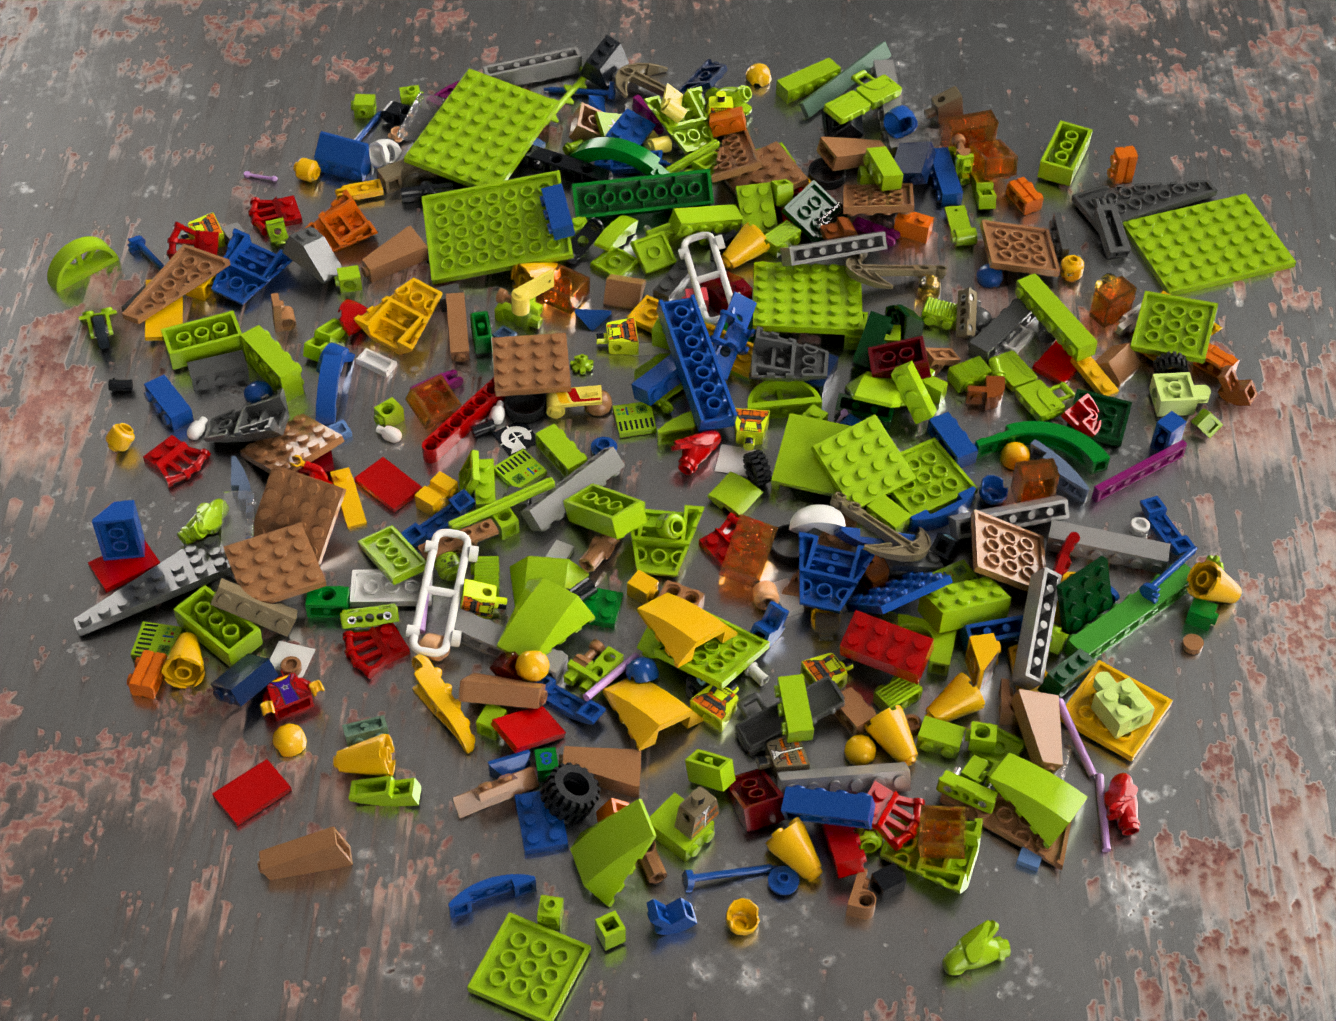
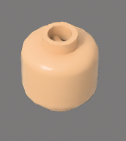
(763, 593)
(435, 642)

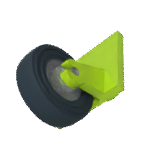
(100, 331)

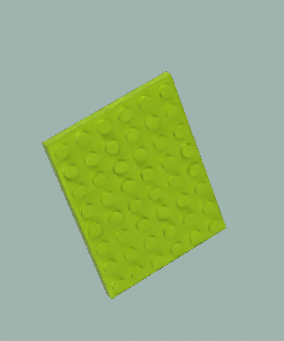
(481, 130)
(490, 228)
(1208, 245)

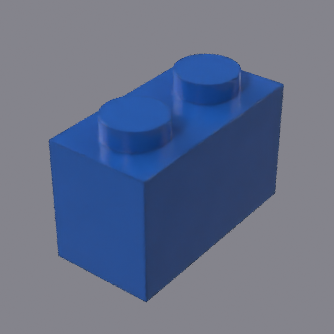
(1167, 431)

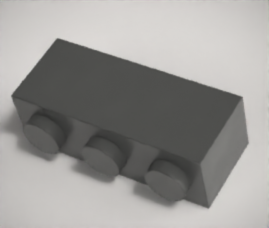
(218, 370)

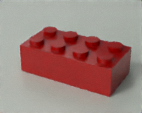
(886, 647)

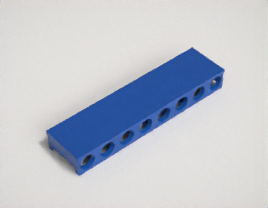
(697, 364)

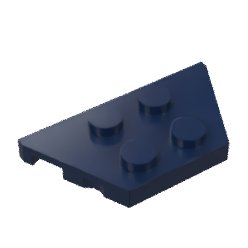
(705, 76)

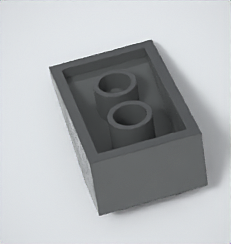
(313, 254)

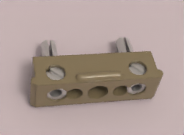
(966, 313)

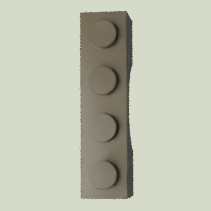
(395, 173)
(234, 600)

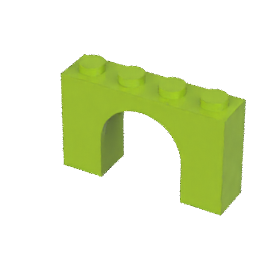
(943, 642)

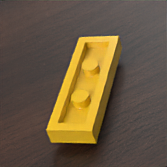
(1095, 377)

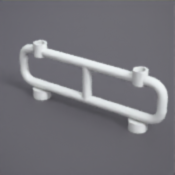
(716, 244)
(451, 636)

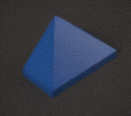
(597, 102)
(593, 318)
(509, 764)

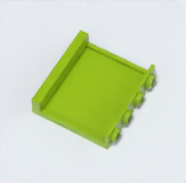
(796, 462)

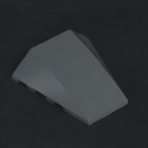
(786, 360)
(251, 423)

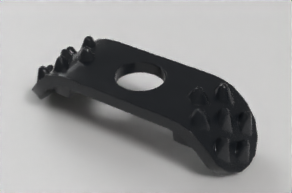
(591, 230)

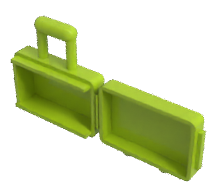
(867, 95)
(1031, 392)

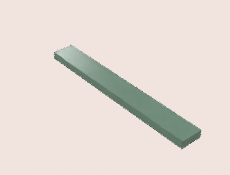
(843, 81)

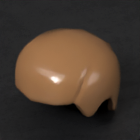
(602, 409)

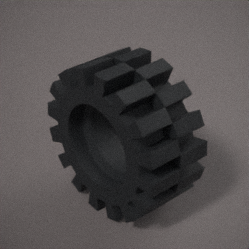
(1170, 360)
(757, 467)

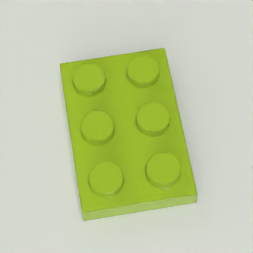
(757, 206)

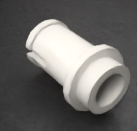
(757, 674)

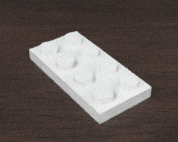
(374, 589)

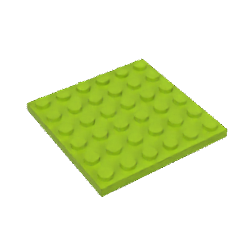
(806, 299)

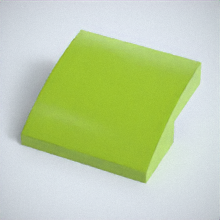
(735, 494)

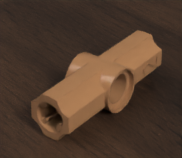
(599, 549)
(653, 865)

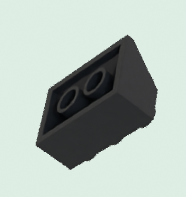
(604, 63)
(850, 129)

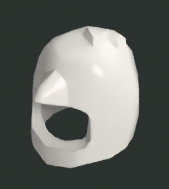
(384, 152)

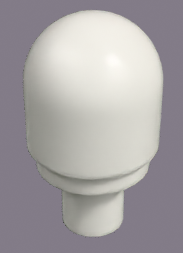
(497, 413)
(197, 428)
(389, 433)

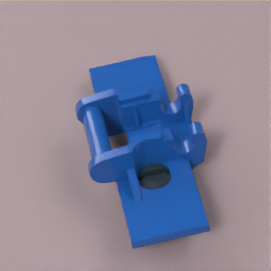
(736, 334)

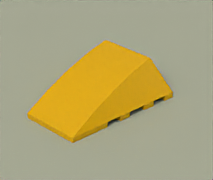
(401, 317)
(682, 626)
(647, 710)

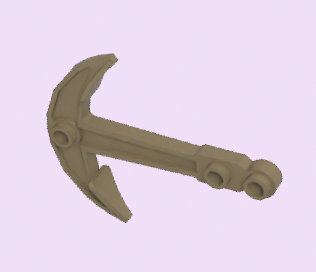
(636, 74)
(871, 273)
(897, 546)

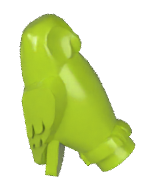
(739, 94)
(205, 521)
(976, 949)

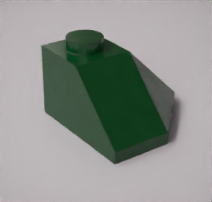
(910, 322)

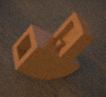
(838, 229)
(1234, 390)
(988, 395)
(876, 574)

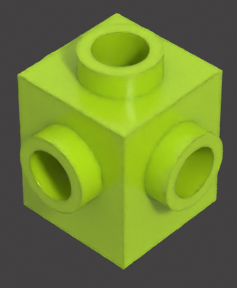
(408, 94)
(1058, 640)

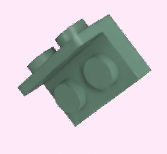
(364, 729)

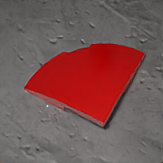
(349, 310)
(1083, 416)

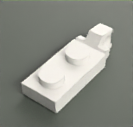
(1128, 321)

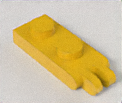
(362, 189)

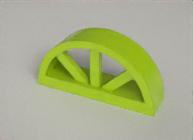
(64, 274)
(783, 407)

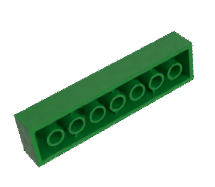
(642, 194)

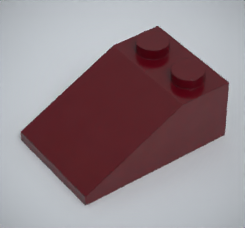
(716, 293)
(888, 356)
(756, 800)

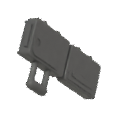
(765, 726)

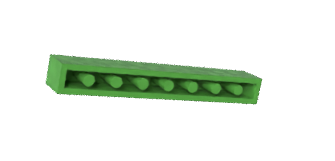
(1127, 616)

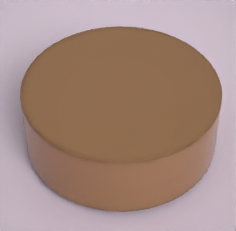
(1192, 644)
(291, 665)
(914, 723)

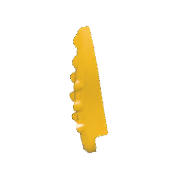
(440, 701)

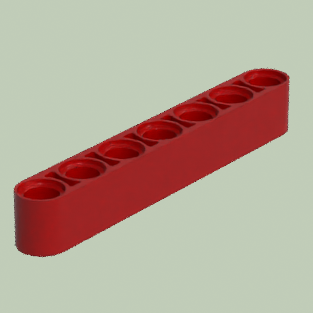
(459, 423)

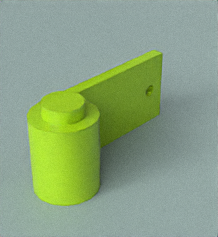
(960, 229)

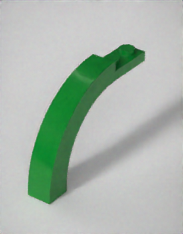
(619, 150)
(1051, 435)

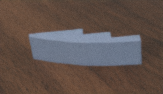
(238, 477)
(1069, 479)

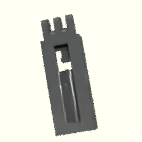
(1112, 237)

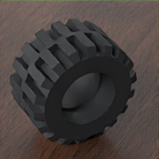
(557, 794)

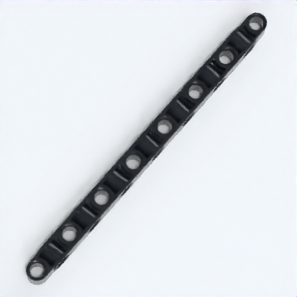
(535, 159)

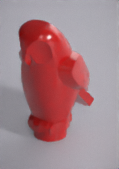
(695, 449)
(1122, 803)

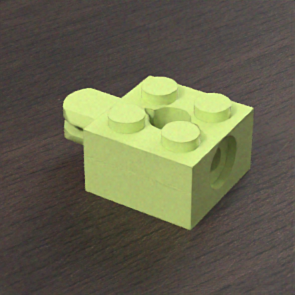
(1176, 393)
(1112, 701)

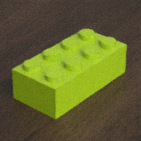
(1064, 153)
(202, 339)
(272, 362)
(605, 511)
(964, 604)
(217, 629)

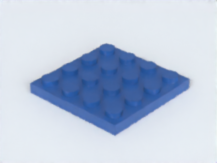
(898, 592)

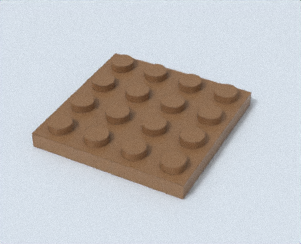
(775, 166)
(870, 199)
(1019, 248)
(531, 364)
(301, 437)
(297, 499)
(1005, 550)
(275, 564)

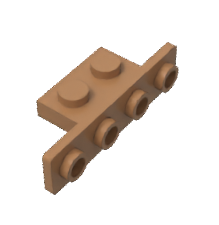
(476, 533)
(496, 791)

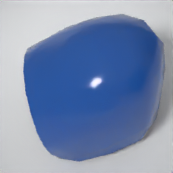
(900, 121)

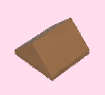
(623, 291)
(1119, 363)

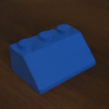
(343, 156)
(119, 531)

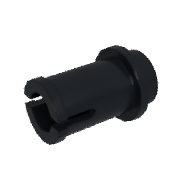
(120, 385)
(482, 428)

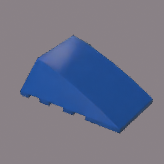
(249, 268)
(828, 573)

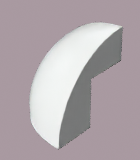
(819, 516)

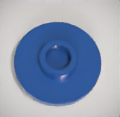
(602, 442)
(783, 880)

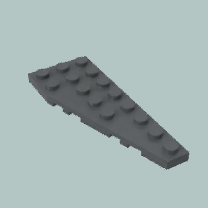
(1144, 198)
(174, 576)

